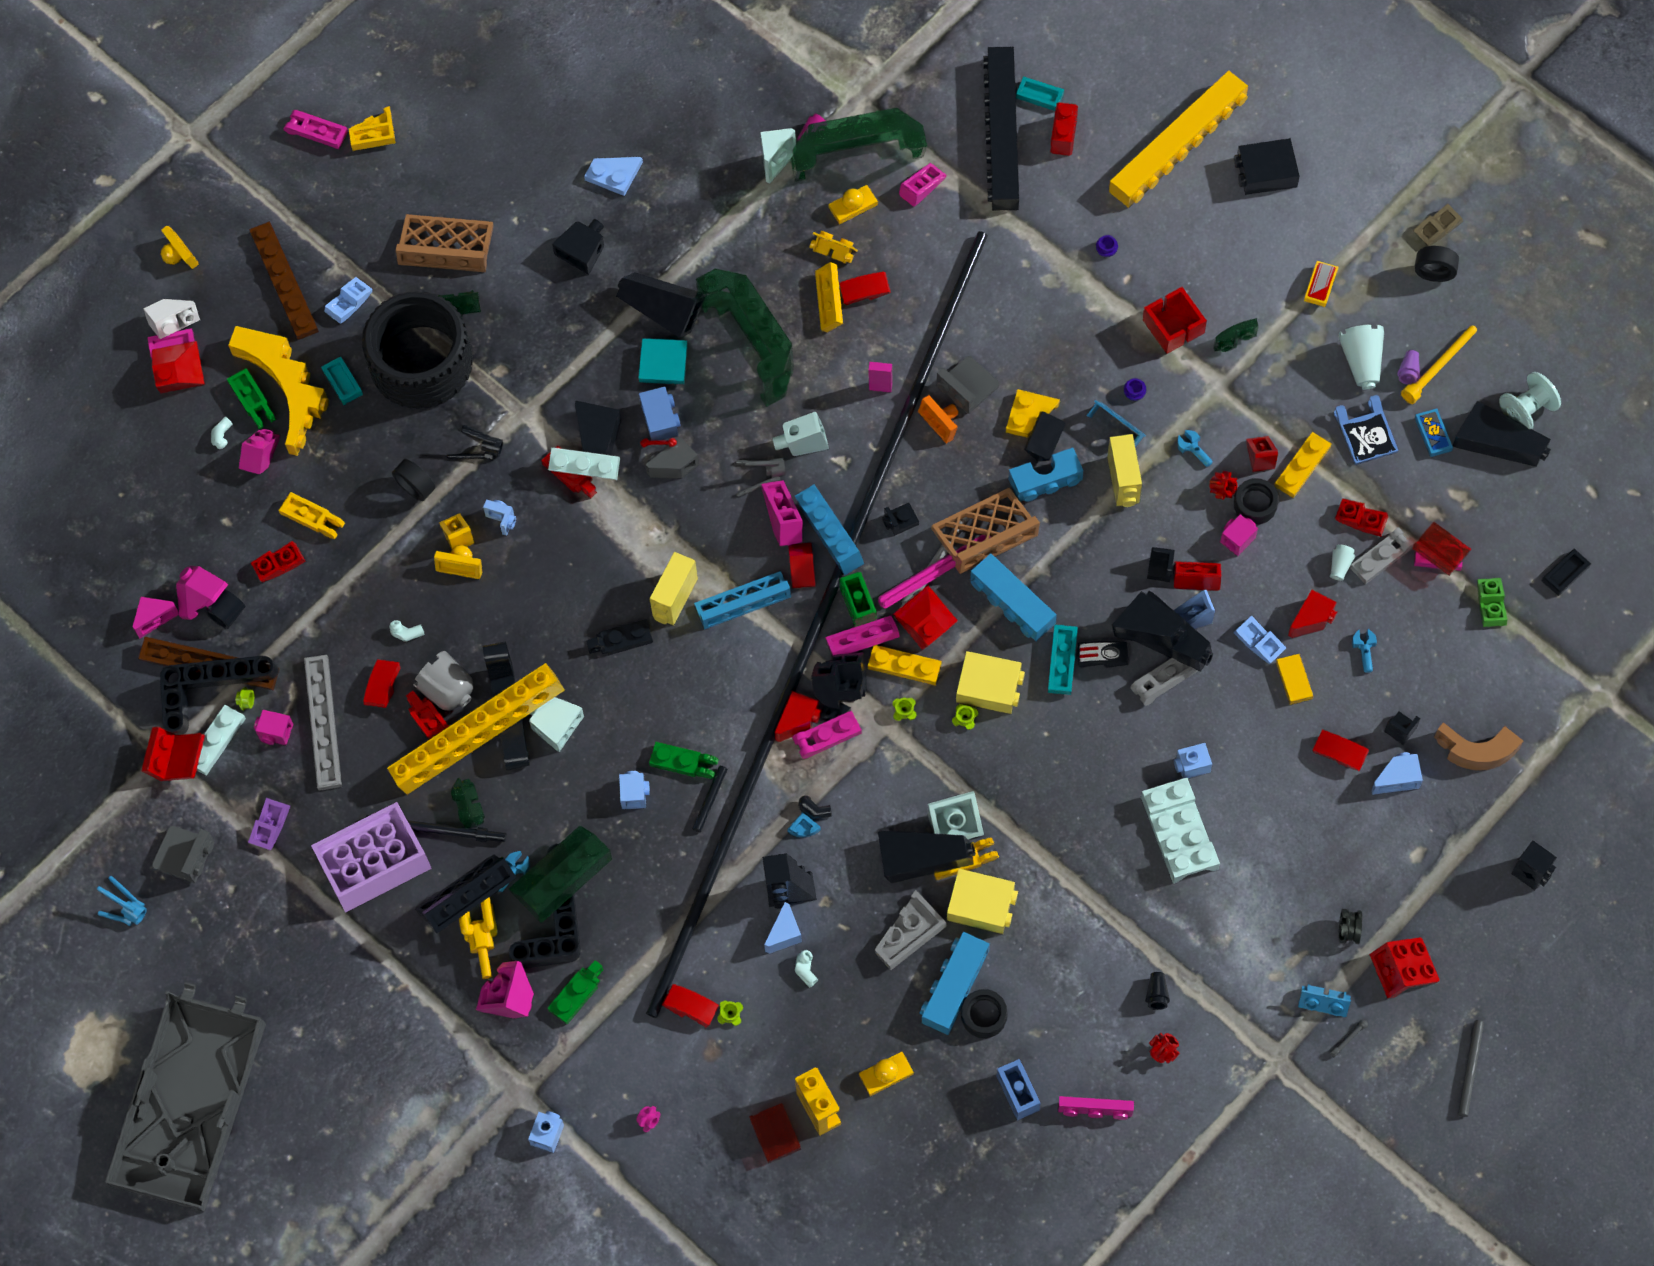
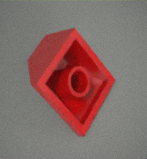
(177, 367)
(925, 617)

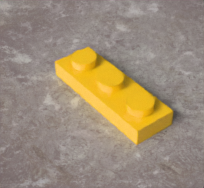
(828, 297)
(1302, 465)
(904, 665)

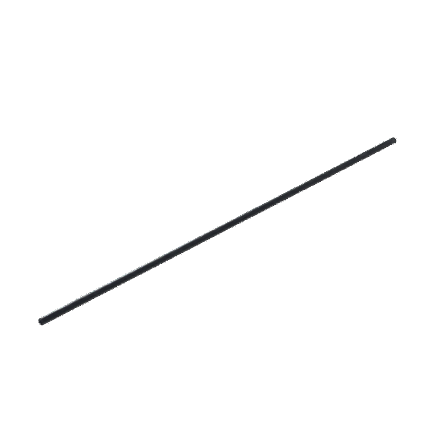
(813, 632)

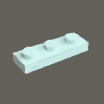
(584, 463)
(218, 737)

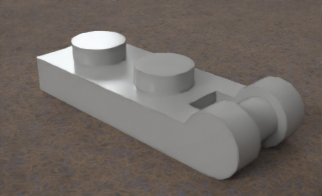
(1381, 556)
(1161, 680)

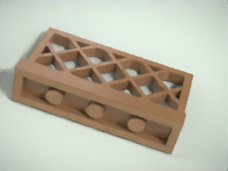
(442, 255)
(998, 542)

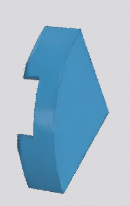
(803, 827)

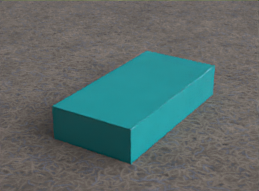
(1039, 93)
(342, 380)

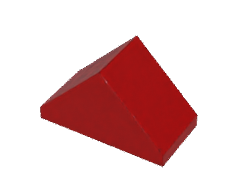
(1262, 453)
(801, 565)

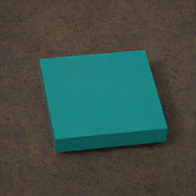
(663, 361)

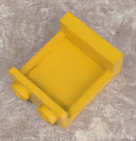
(817, 1101)

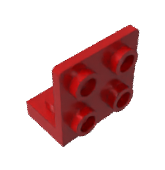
(172, 755)
(1403, 965)

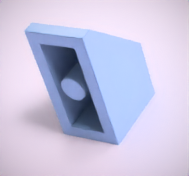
(1399, 775)

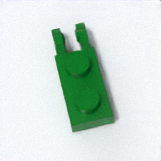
(250, 396)
(681, 760)

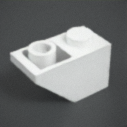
(170, 316)

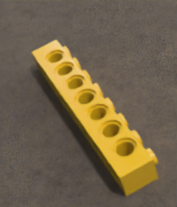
(475, 729)

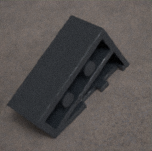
(787, 881)

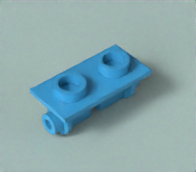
(1334, 1003)

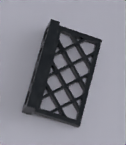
(466, 893)

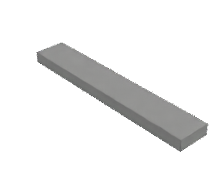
(322, 722)

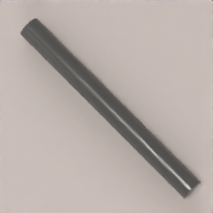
(1471, 1068)

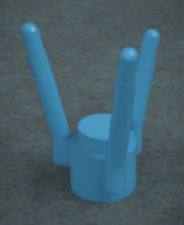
(132, 911)

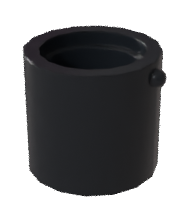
(225, 609)

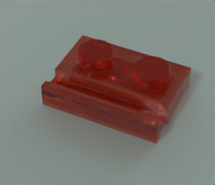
(1441, 548)
(775, 1133)

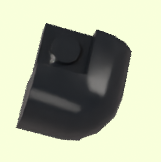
(840, 679)

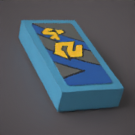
(1433, 432)

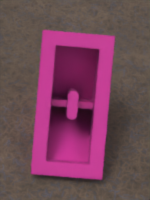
(152, 614)

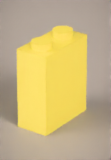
(1124, 470)
(673, 588)
(989, 682)
(982, 901)

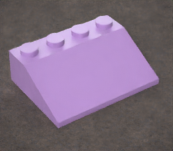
(371, 857)

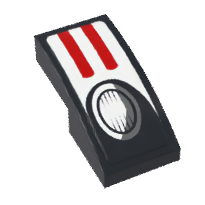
(1103, 653)

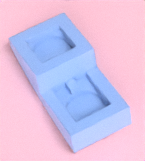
(350, 299)
(1257, 639)

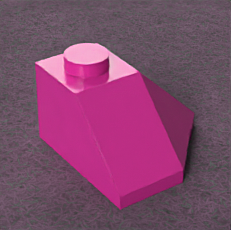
(196, 590)
(508, 992)

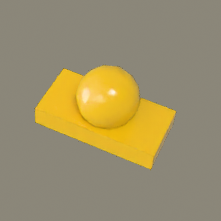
(853, 203)
(176, 249)
(458, 562)
(886, 1073)

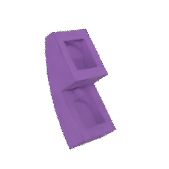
(269, 824)

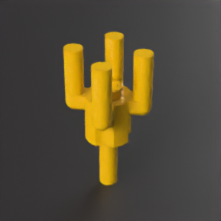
(480, 935)

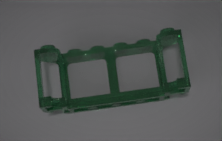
(855, 133)
(757, 325)

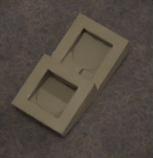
(1438, 226)

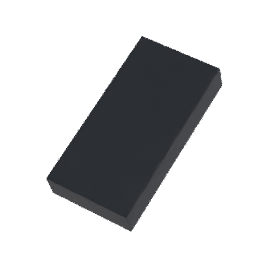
(1566, 572)

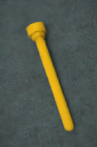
(1412, 392)

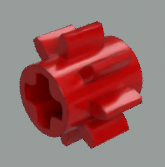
(1223, 485)
(1164, 1048)

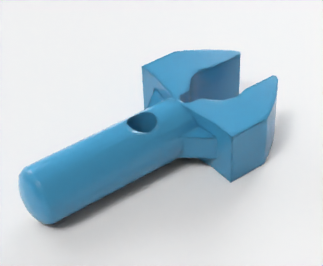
(1193, 447)
(1365, 648)
(523, 868)

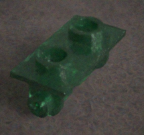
(464, 302)
(463, 794)

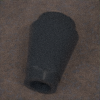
(1157, 992)

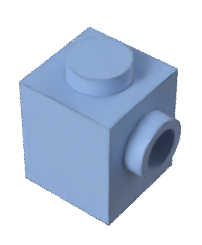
(1193, 761)
(633, 790)
(546, 1131)

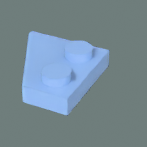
(614, 173)

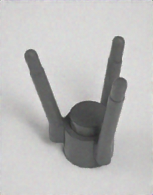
(773, 468)

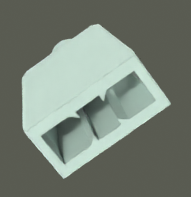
(802, 435)
(556, 721)

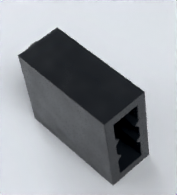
(1267, 166)

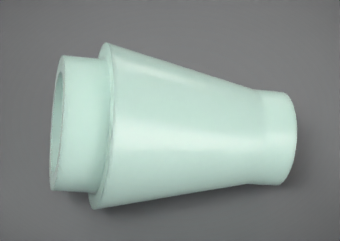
(1341, 561)

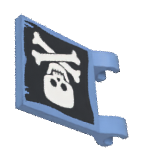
(1367, 435)

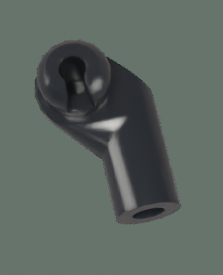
(813, 811)

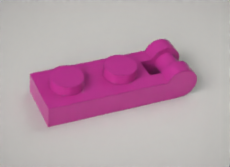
(316, 129)
(827, 734)

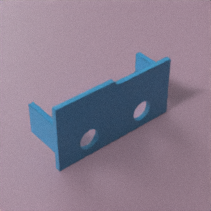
(1099, 404)

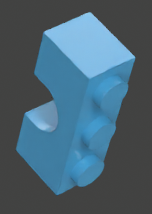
(1029, 484)

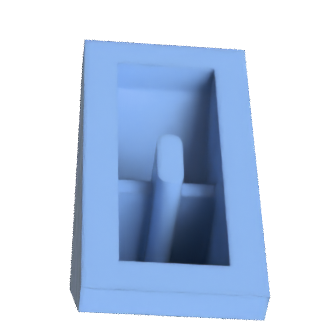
(1197, 610)
(784, 932)

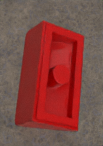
(1197, 576)

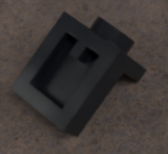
(900, 518)

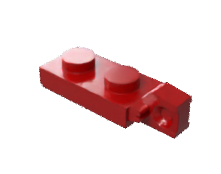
(573, 481)
(426, 715)

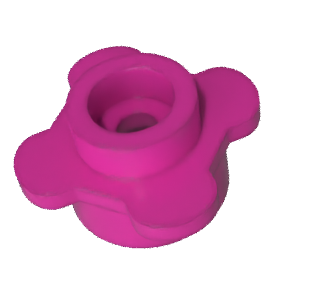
(648, 1118)

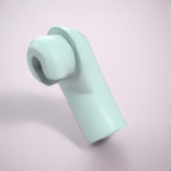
(218, 433)
(404, 633)
(802, 968)

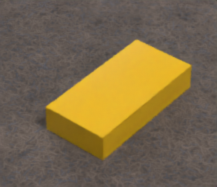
(1294, 679)

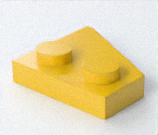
(373, 131)
(1026, 411)

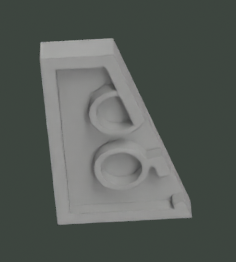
(912, 929)

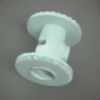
(1540, 394)

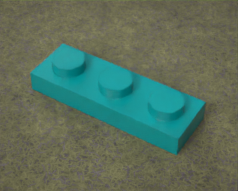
(1062, 659)

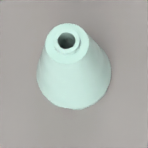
(1364, 353)

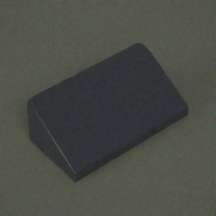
(1044, 437)

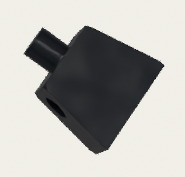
(580, 245)

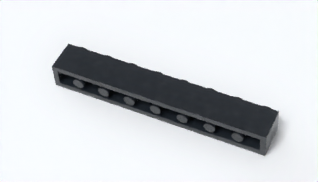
(1002, 128)

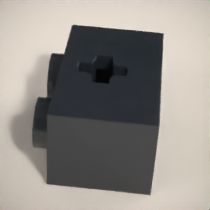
(1534, 866)

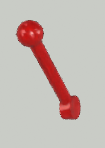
(671, 442)

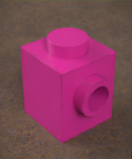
(1238, 534)
(273, 727)

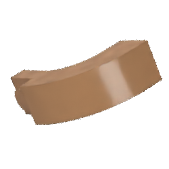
(1478, 755)

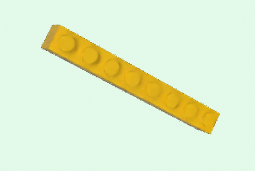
(1178, 139)

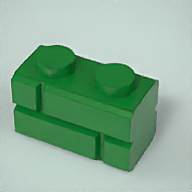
(857, 599)

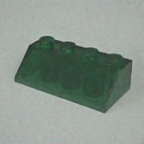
(561, 873)

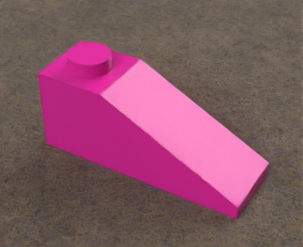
(783, 513)

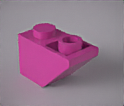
(258, 451)

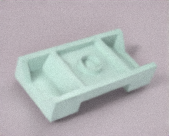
(1179, 829)

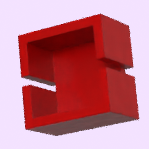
(1177, 323)

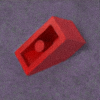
(1313, 615)
(797, 716)

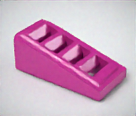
(912, 193)

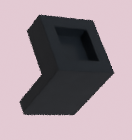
(1160, 564)
(1401, 727)

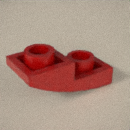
(864, 287)
(1361, 518)
(280, 562)
(380, 683)
(1341, 750)
(689, 1003)

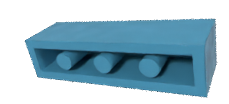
(829, 529)
(1012, 597)
(954, 983)

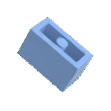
(658, 414)
(1018, 1089)

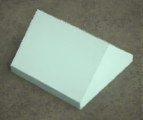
(777, 150)
(956, 816)

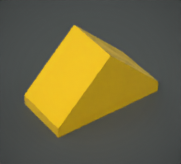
(457, 531)

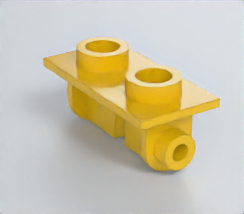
(825, 243)

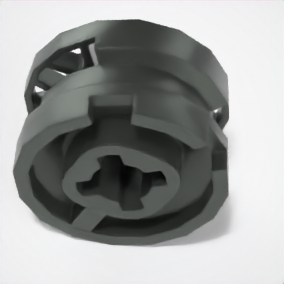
(1350, 926)

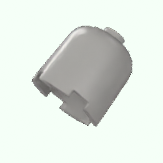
(445, 683)

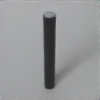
(710, 798)

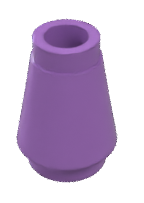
(1409, 370)

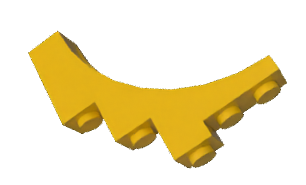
(273, 356)

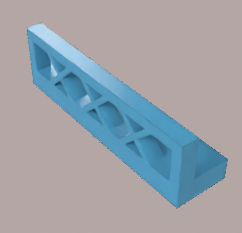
(743, 604)

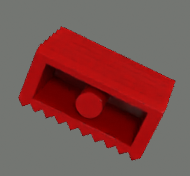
(1064, 129)

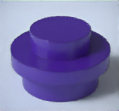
(1106, 246)
(1135, 389)

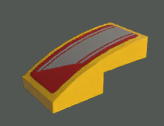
(1321, 283)

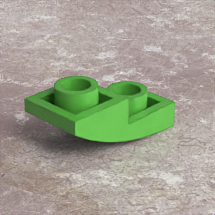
(1492, 602)

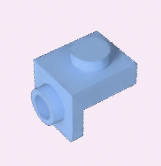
(500, 511)

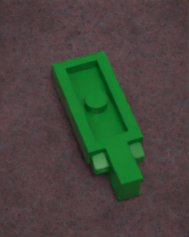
(576, 993)

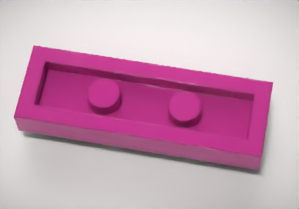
(863, 636)
(1095, 1107)

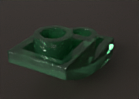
(1228, 338)

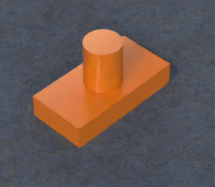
(939, 418)

